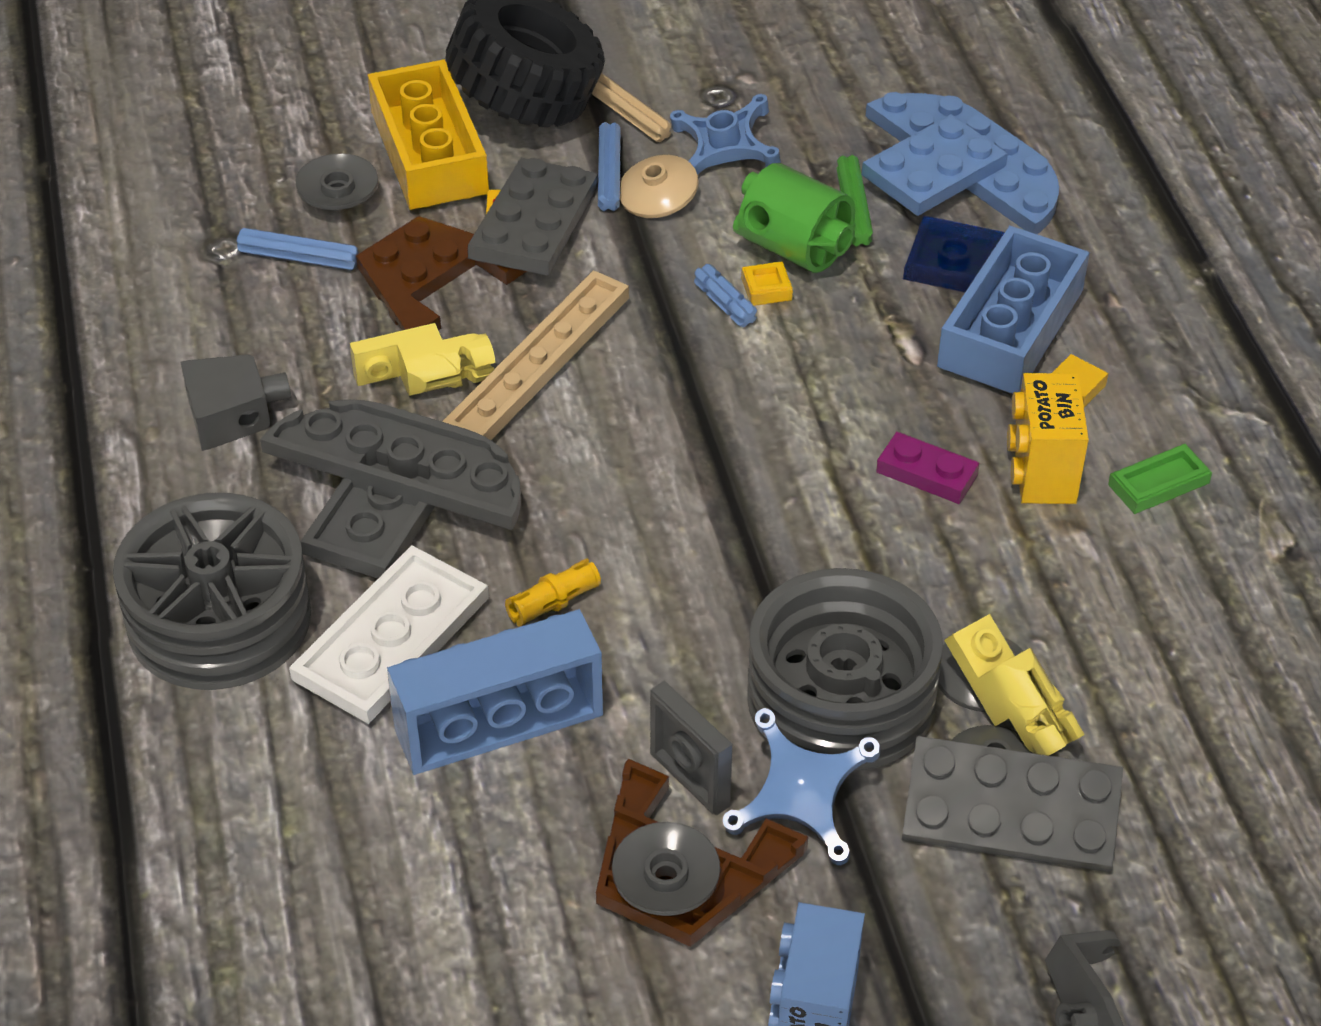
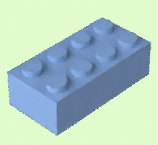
(1012, 309)
(496, 691)

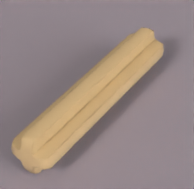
(632, 109)

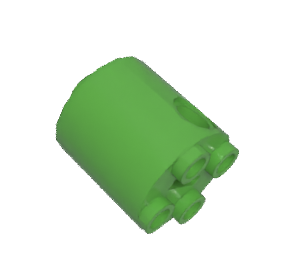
(795, 217)

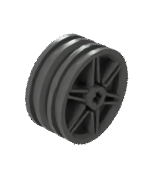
(191, 587)
(824, 666)

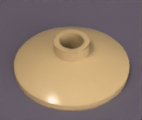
(658, 186)

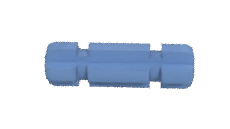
(725, 295)

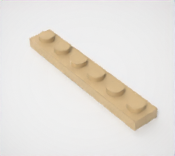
(540, 356)

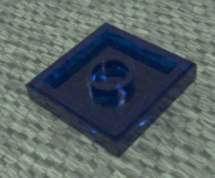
(949, 253)

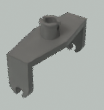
(1081, 991)

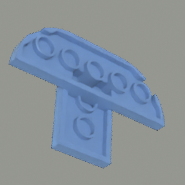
(954, 149)

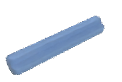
(609, 166)
(297, 248)

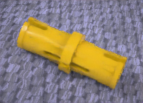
(552, 592)

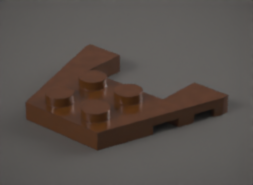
(418, 263)
(739, 880)

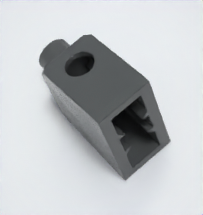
(230, 397)

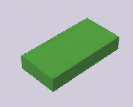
(1159, 478)

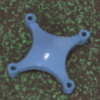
(726, 135)
(801, 786)

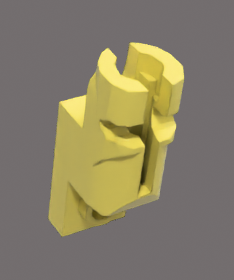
(422, 359)
(1013, 687)

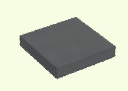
(690, 748)

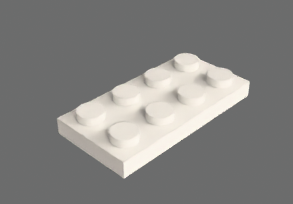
(396, 619)

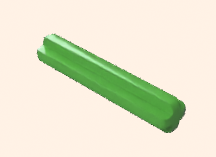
(852, 184)

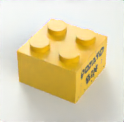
(1048, 438)

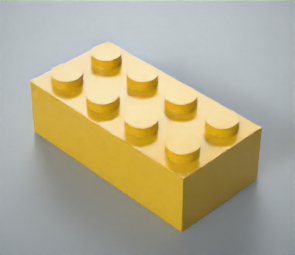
(428, 134)

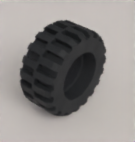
(525, 60)

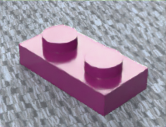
(927, 467)

